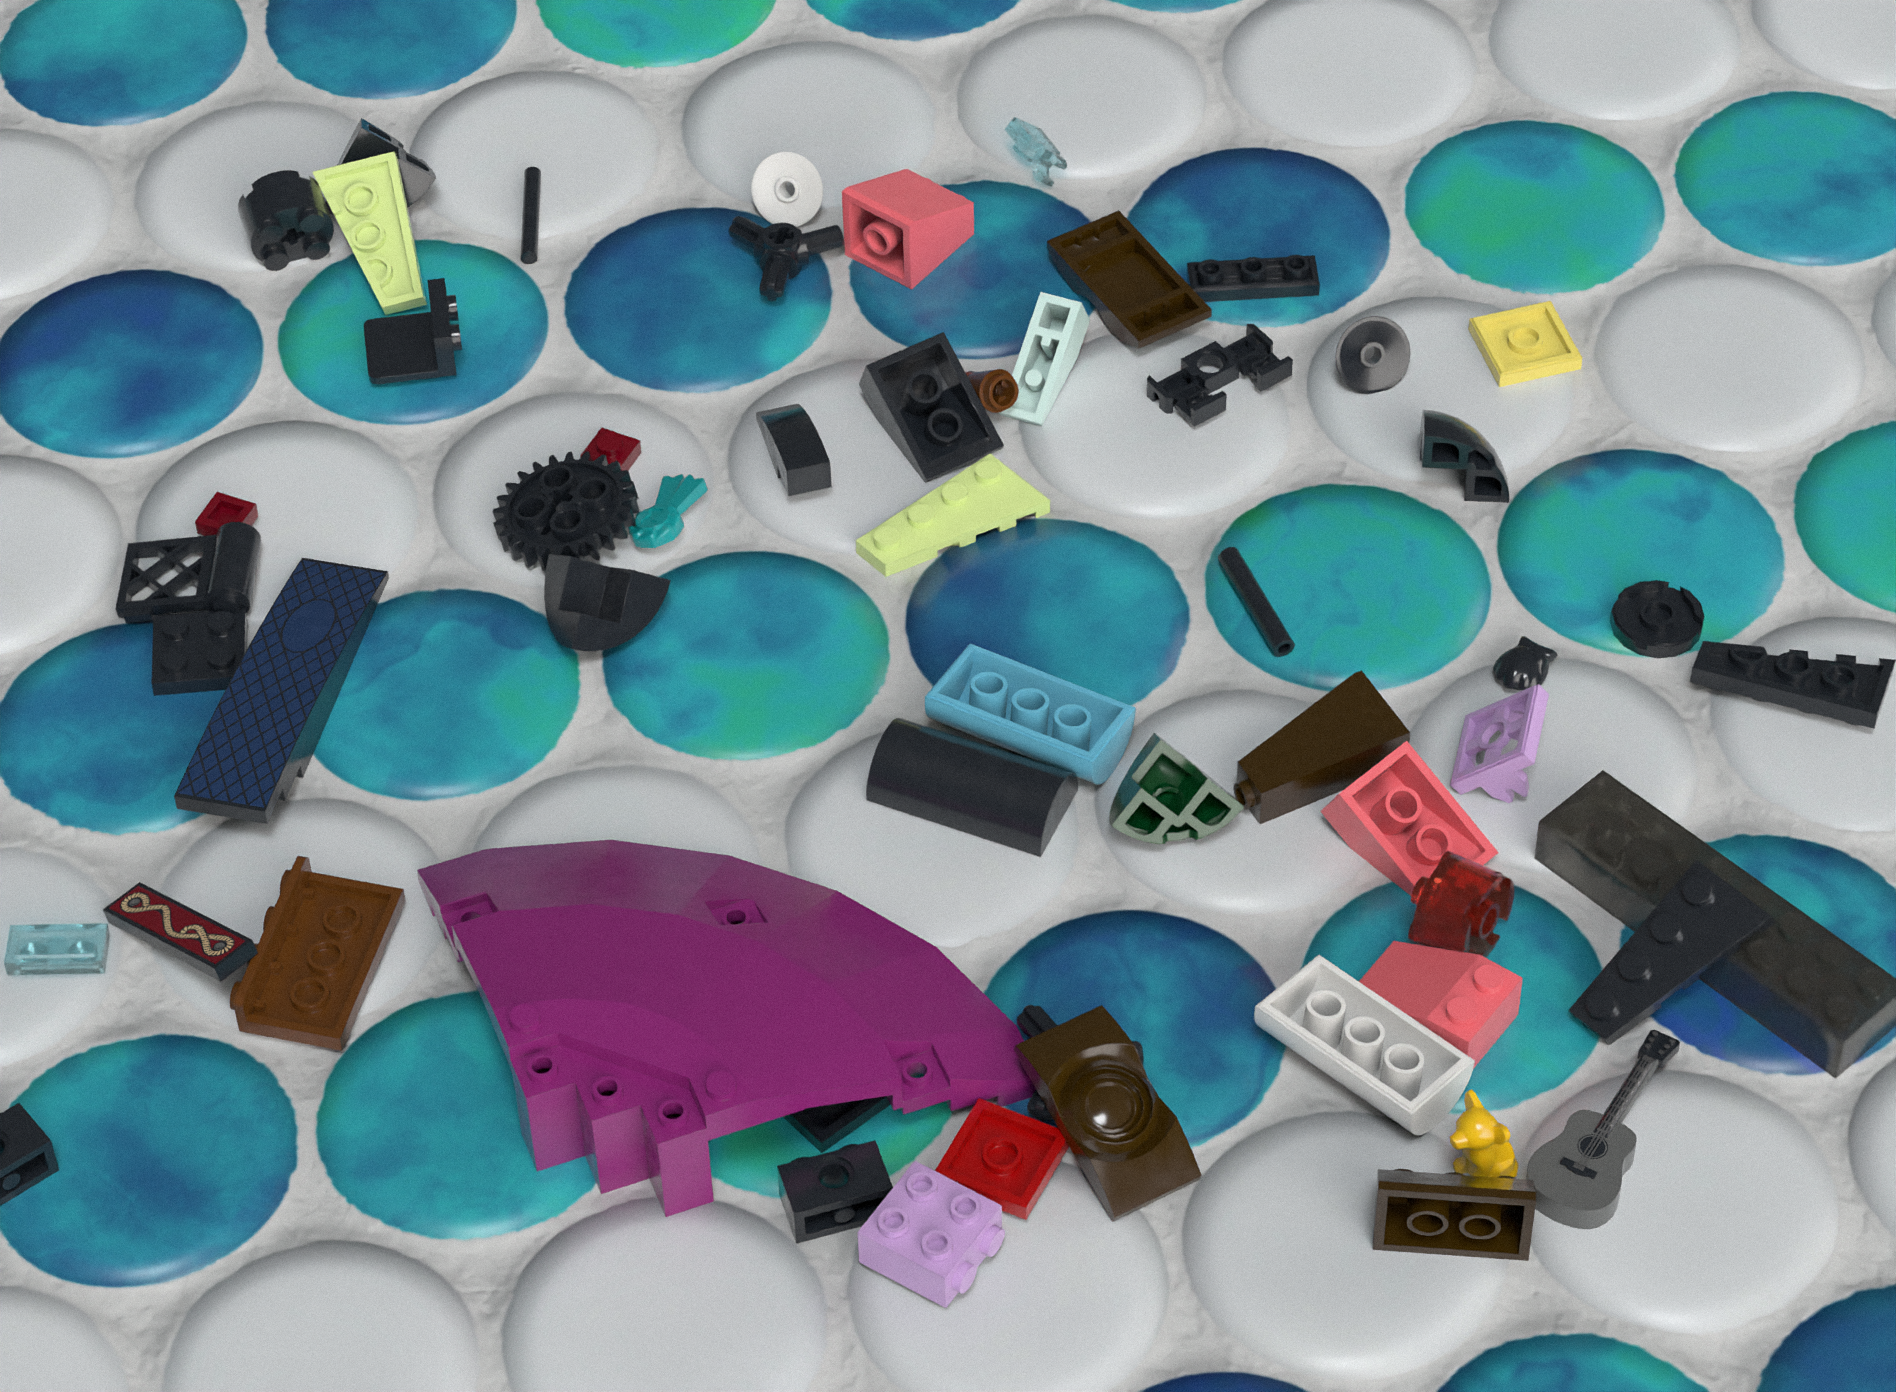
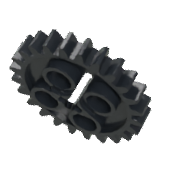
(566, 509)

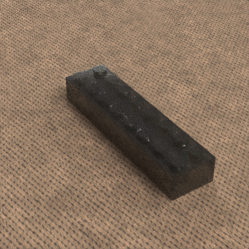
(1788, 978)

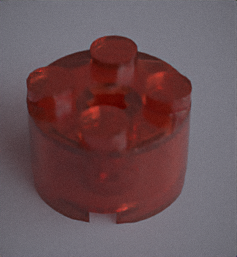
(1460, 906)

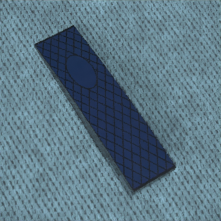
(282, 692)

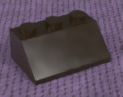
(1454, 1214)

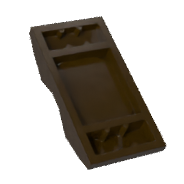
(1126, 280)
(1109, 1112)

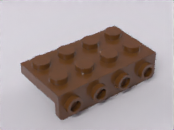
(315, 957)

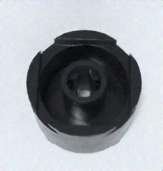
(286, 219)

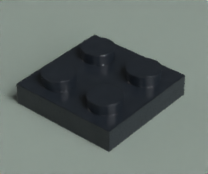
(197, 651)

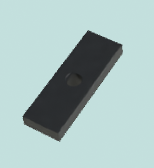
(1254, 278)

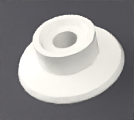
(770, 190)

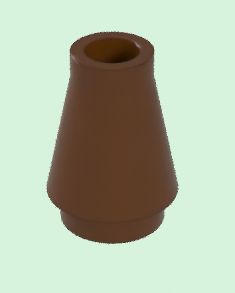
(994, 388)

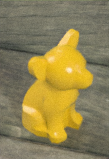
(1482, 1142)

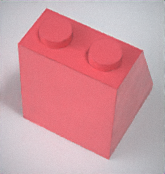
(904, 225)

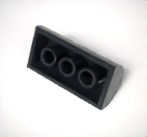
(969, 786)

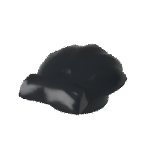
(1524, 665)

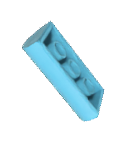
(1032, 713)

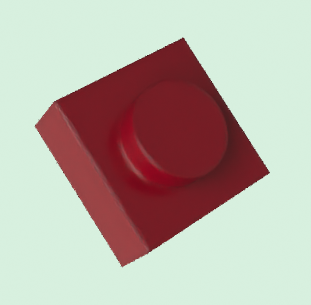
(615, 447)
(223, 510)

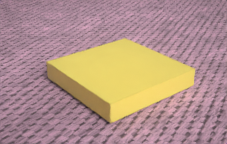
(1525, 343)

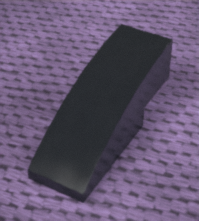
(795, 449)

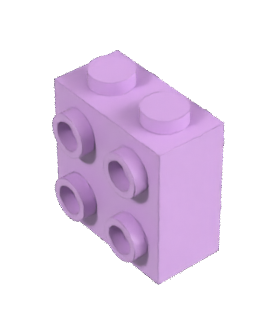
(931, 1234)

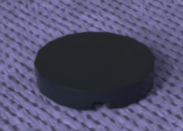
(1657, 619)

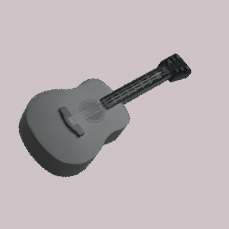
(1584, 1166)

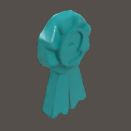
(663, 520)

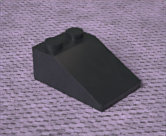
(930, 408)

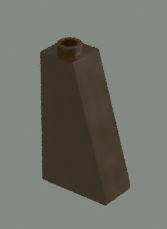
(1319, 750)

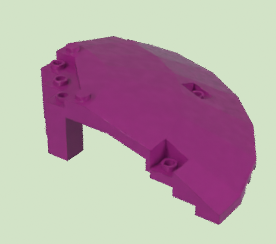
(665, 1023)

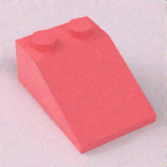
(1405, 820)
(1448, 992)

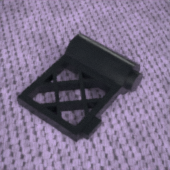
(221, 575)

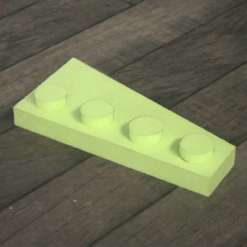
(375, 219)
(952, 515)

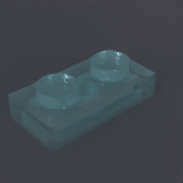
(57, 949)

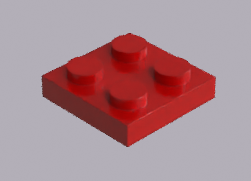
(1004, 1156)

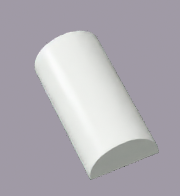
(1367, 1045)

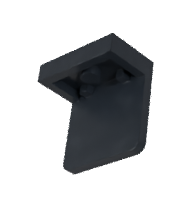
(416, 343)

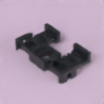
(1247, 355)

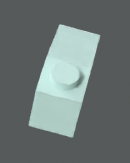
(1047, 356)

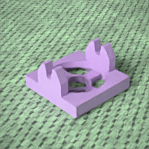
(1516, 718)

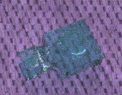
(1035, 146)

